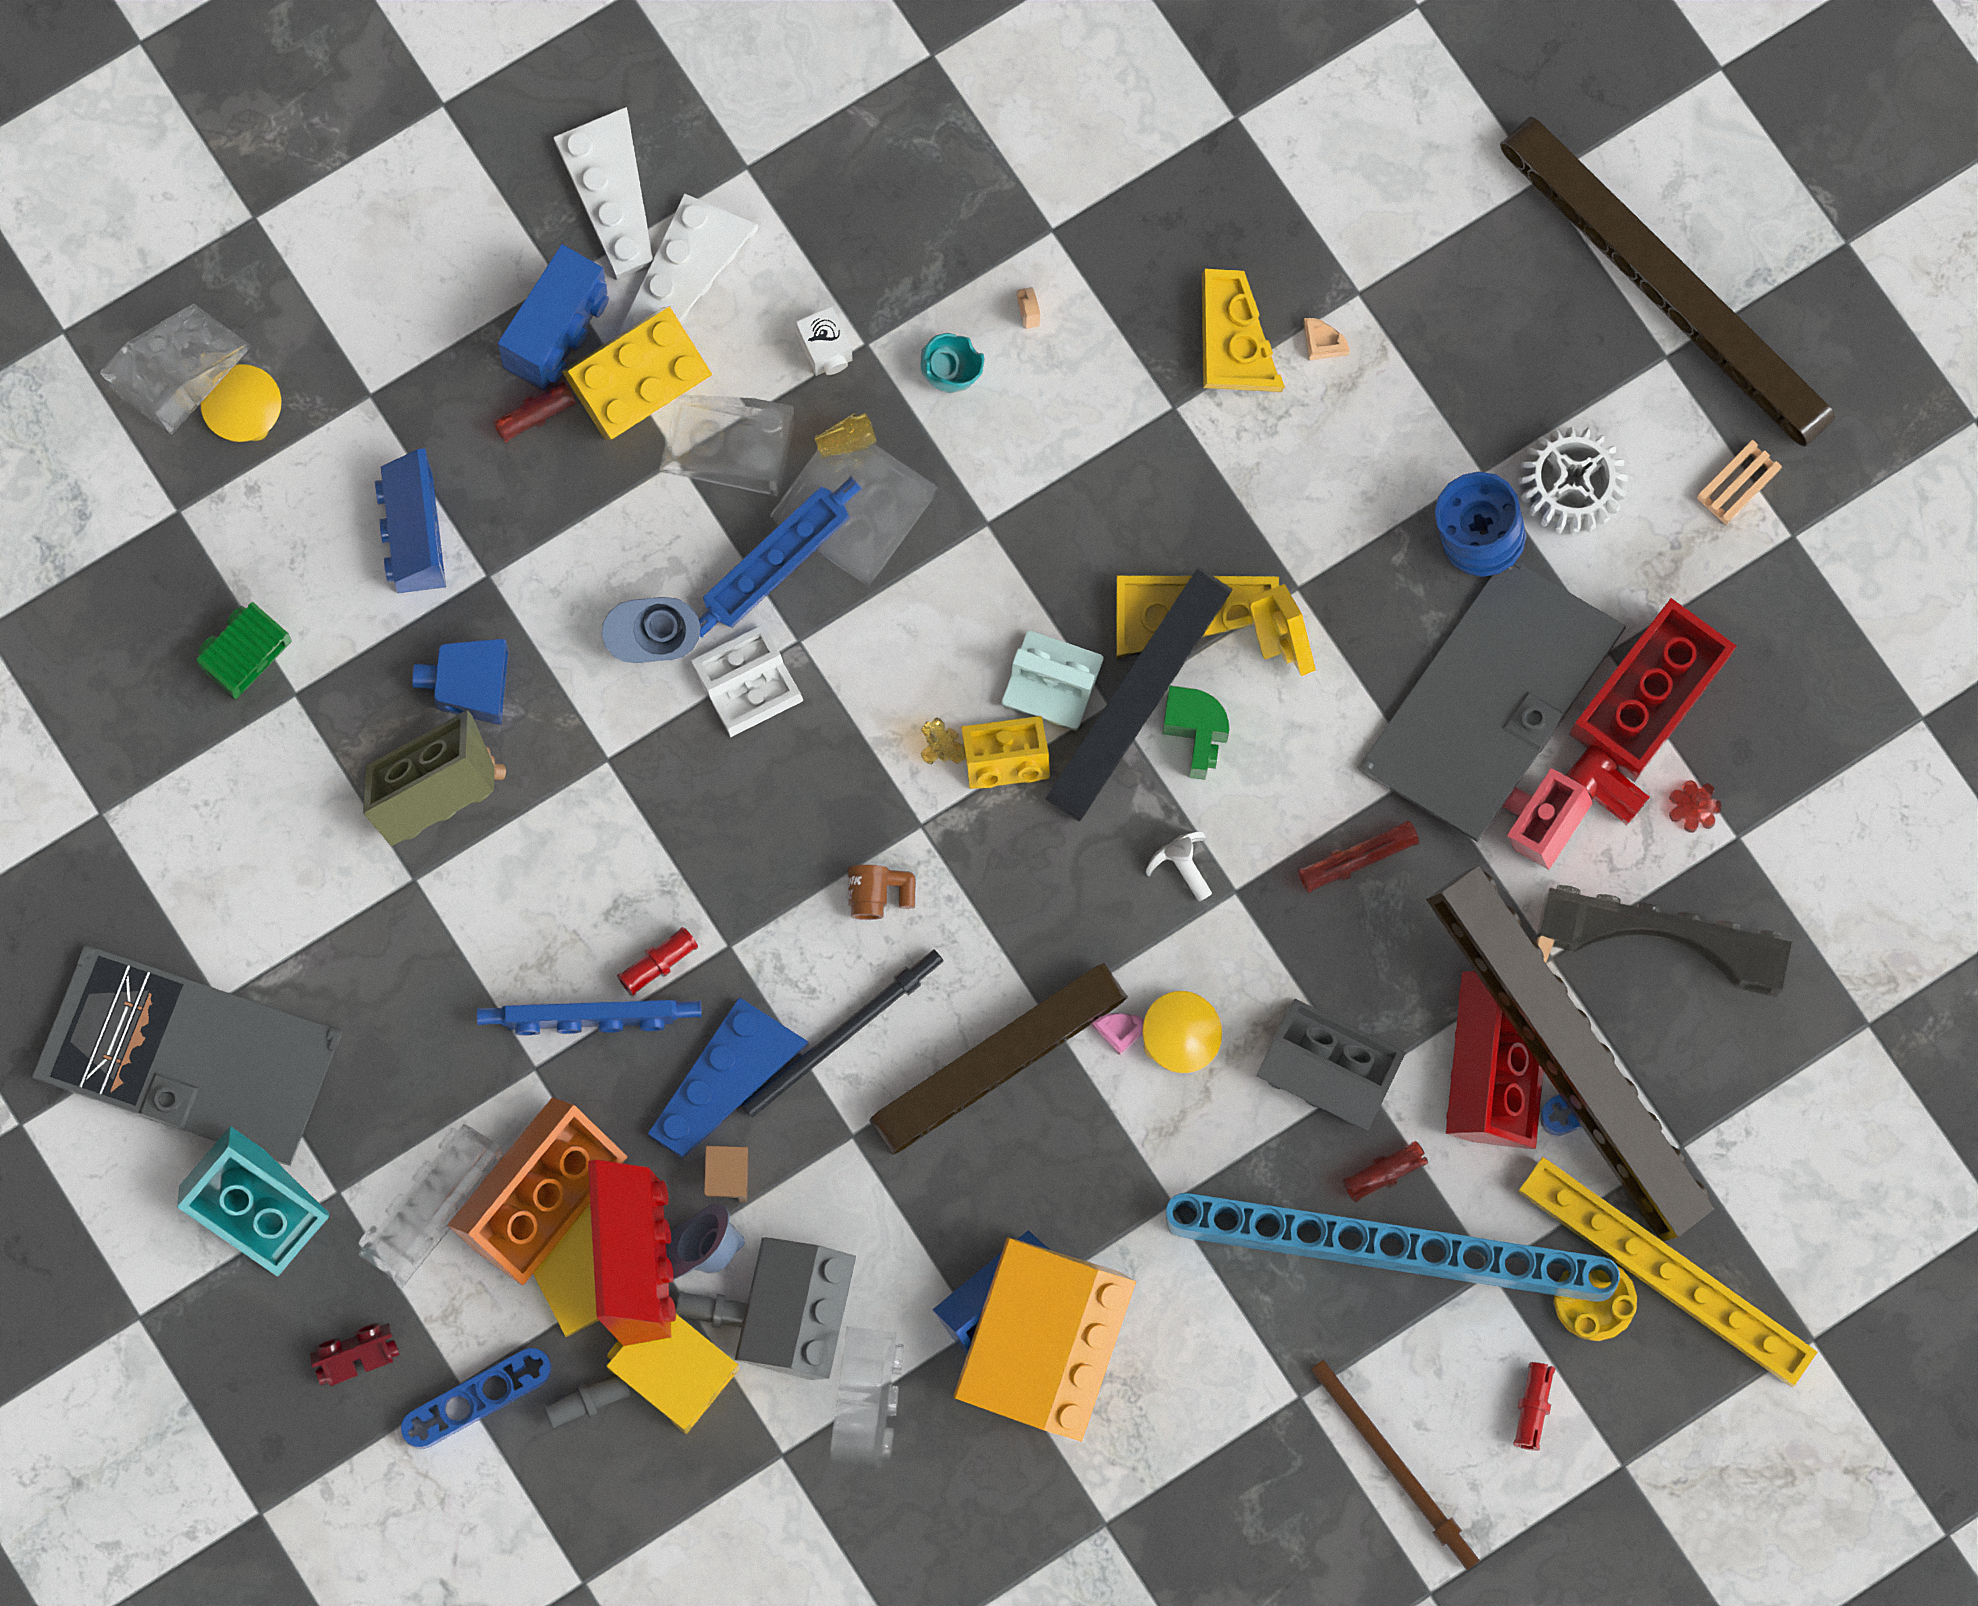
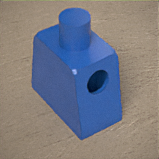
(468, 678)

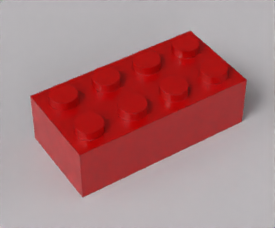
(1653, 689)

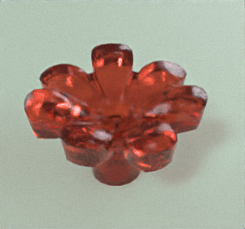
(1694, 806)

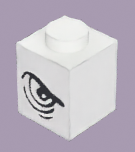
(824, 342)

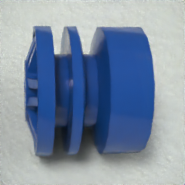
(1474, 504)

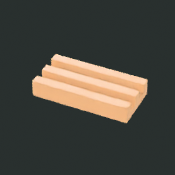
(1761, 459)

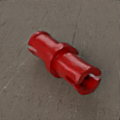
(657, 961)
(1534, 1406)

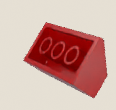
(1492, 1075)
(630, 1251)

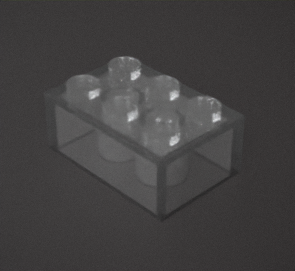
(866, 1397)

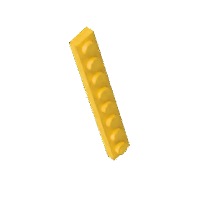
(1668, 1272)

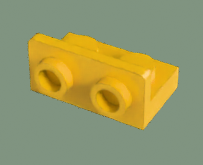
(1281, 628)
(1006, 752)

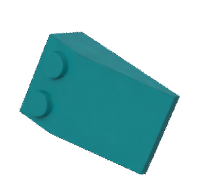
(251, 1202)

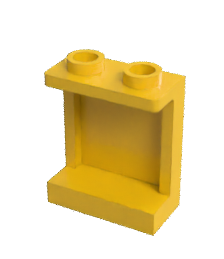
(675, 1373)

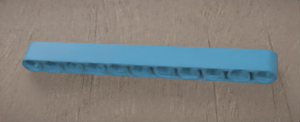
(1411, 1239)

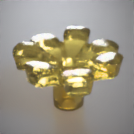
(941, 743)

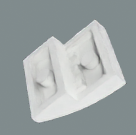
(747, 680)

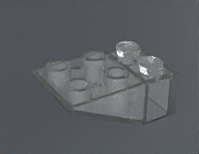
(174, 366)

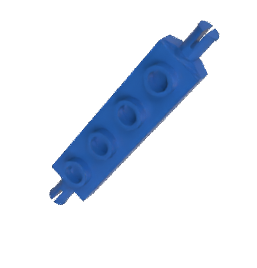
(777, 556)
(571, 1017)

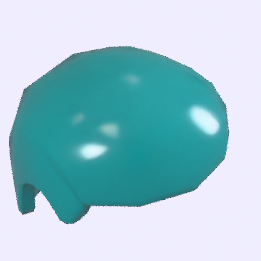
(951, 362)

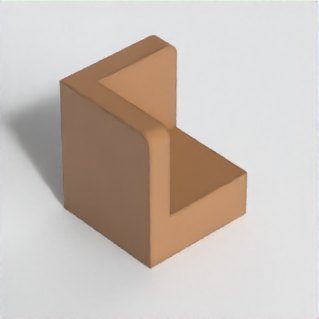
(727, 1172)

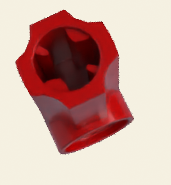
(1607, 785)

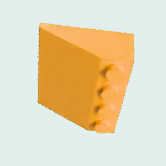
(1044, 1338)

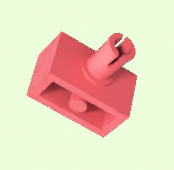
(1547, 817)

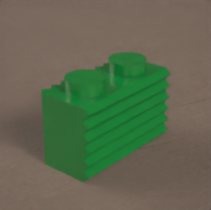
(243, 649)

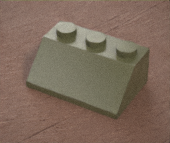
(428, 779)

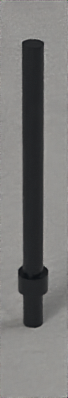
(905, 983)

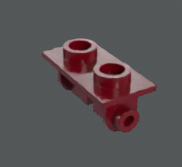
(338, 1356)

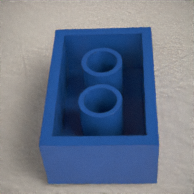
(554, 318)

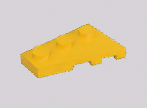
(1233, 339)

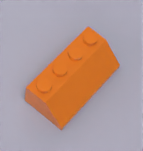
(534, 1191)

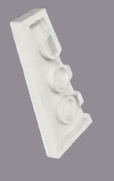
(608, 184)
(689, 259)

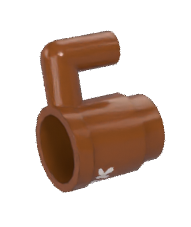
(869, 890)

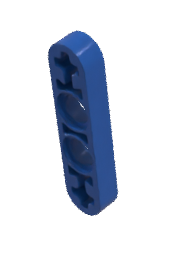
(479, 1404)

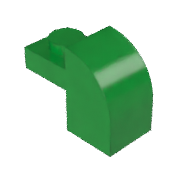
(1199, 717)

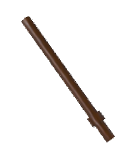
(1445, 1530)

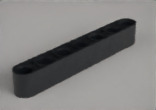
(1138, 694)

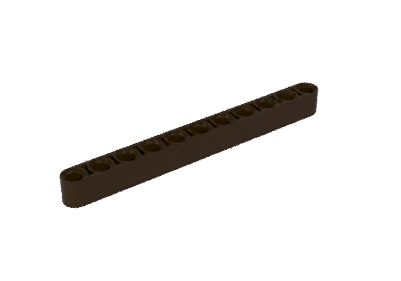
(1667, 282)

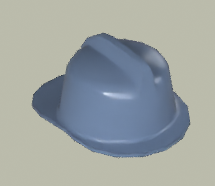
(651, 630)
(704, 1242)

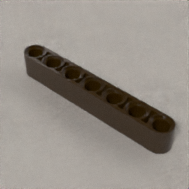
(998, 1058)

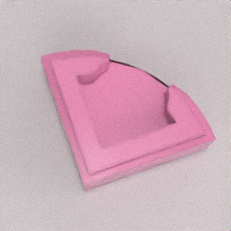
(1119, 1030)

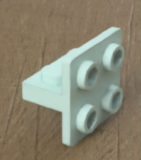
(1052, 680)

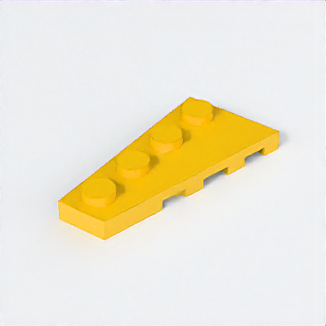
(1147, 599)

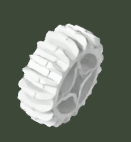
(1555, 454)

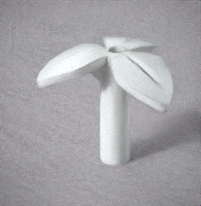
(1181, 852)

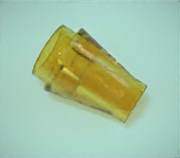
(847, 436)

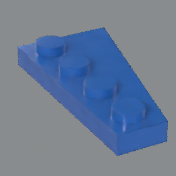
(730, 1069)

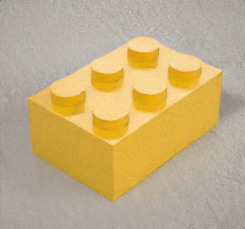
(637, 373)

